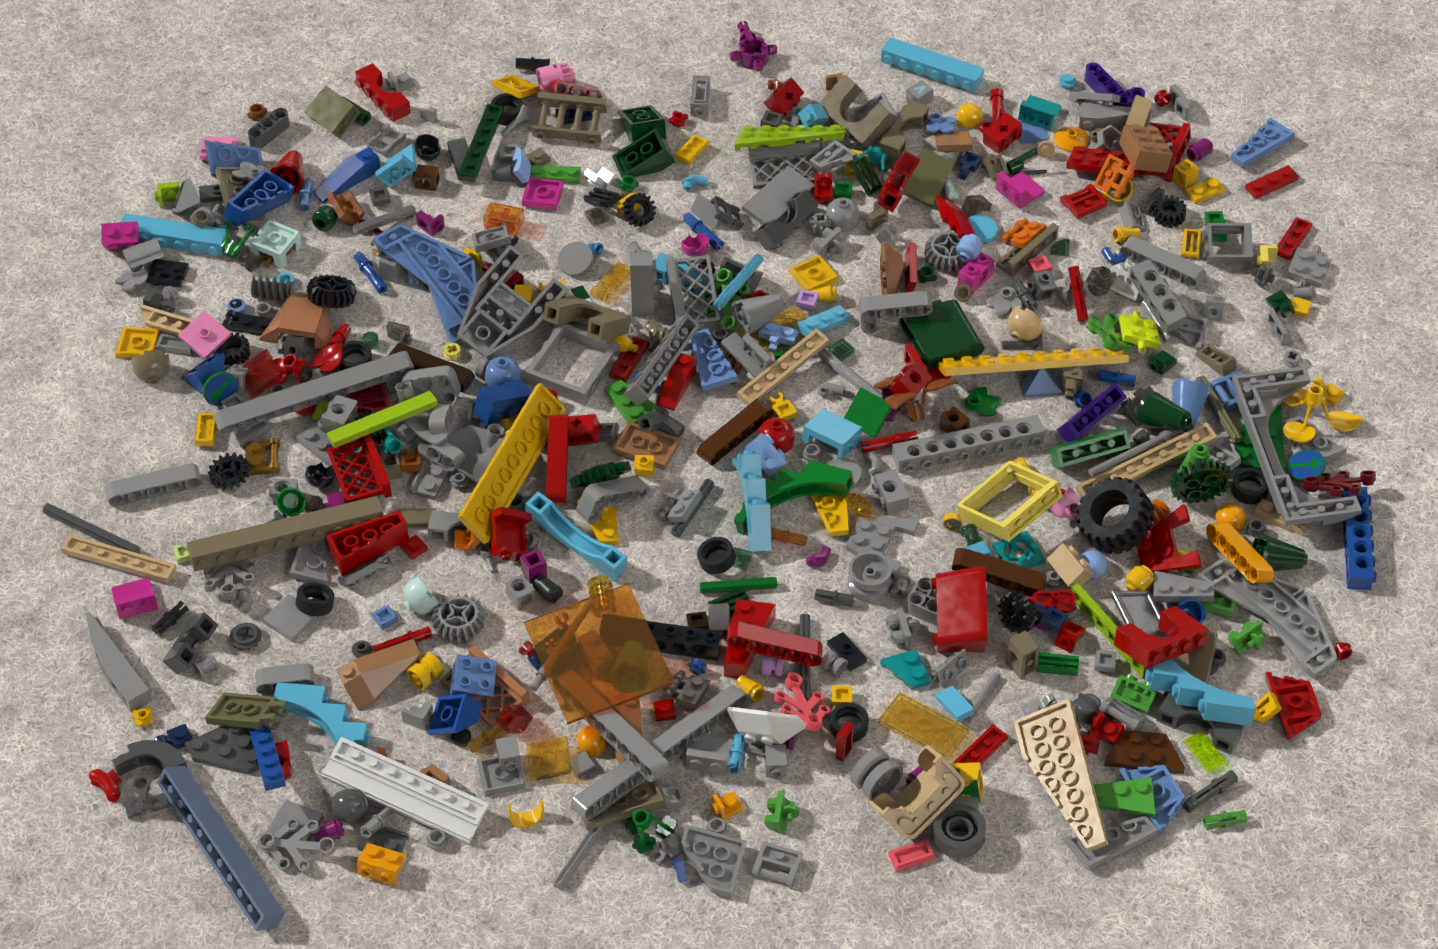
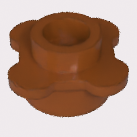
(257, 111)

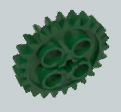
(600, 474)
(1201, 481)

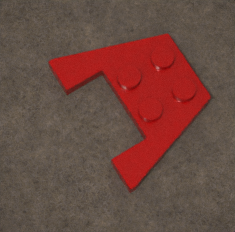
(1160, 550)

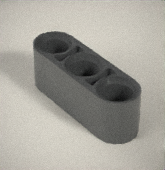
(268, 128)
(457, 151)

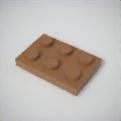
(636, 442)

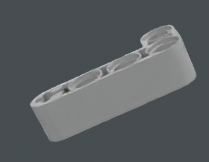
(893, 307)
(609, 494)
(922, 601)

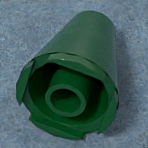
(1162, 413)
(1280, 554)

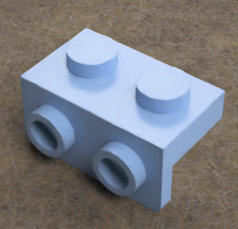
(770, 457)

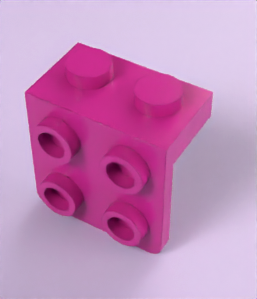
(1018, 189)
(134, 598)

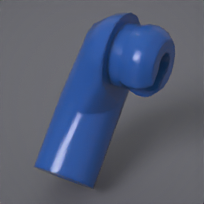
(1111, 258)

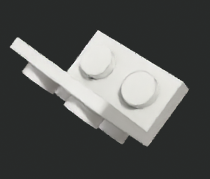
(1122, 282)

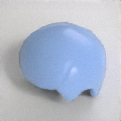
(1097, 562)

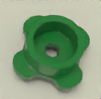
(628, 183)

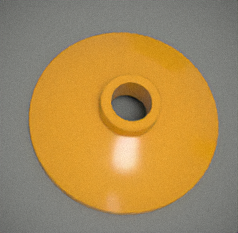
(1069, 137)

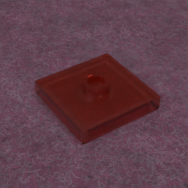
(261, 373)

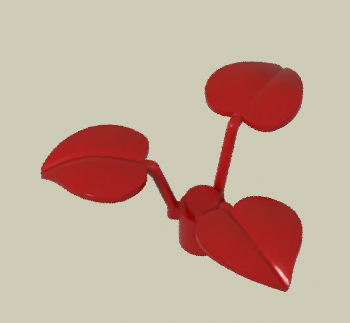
(325, 359)

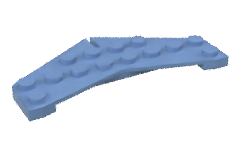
(443, 268)

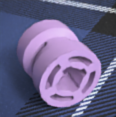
(772, 666)

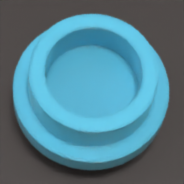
(1067, 81)

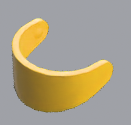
(1129, 190)
(526, 819)

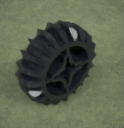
(331, 291)

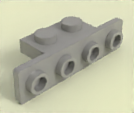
(748, 353)

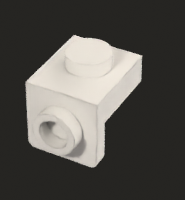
(600, 179)

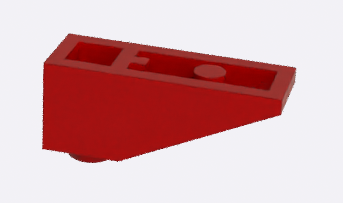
(678, 381)

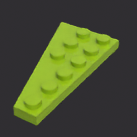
(785, 135)

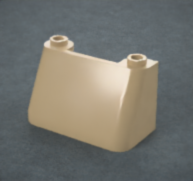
(923, 797)

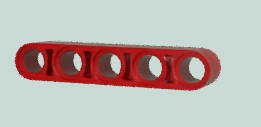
(557, 458)
(774, 644)

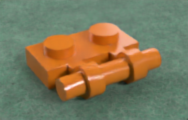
(1110, 173)
(1023, 233)

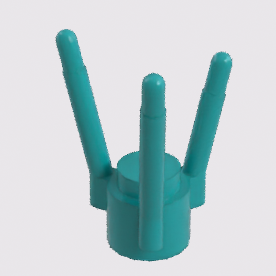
(875, 155)
(391, 443)

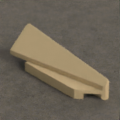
(164, 320)

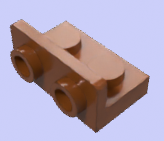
(346, 207)

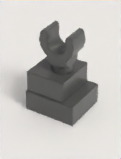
(157, 301)

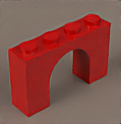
(1184, 633)

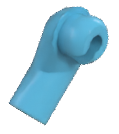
(694, 179)

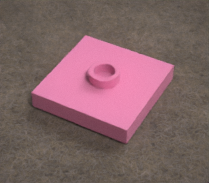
(204, 335)

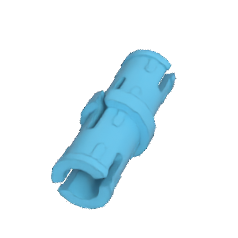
(736, 754)

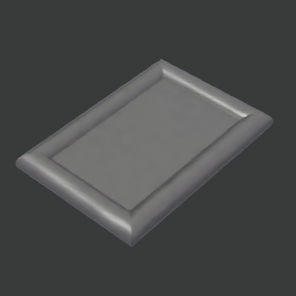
(1140, 609)

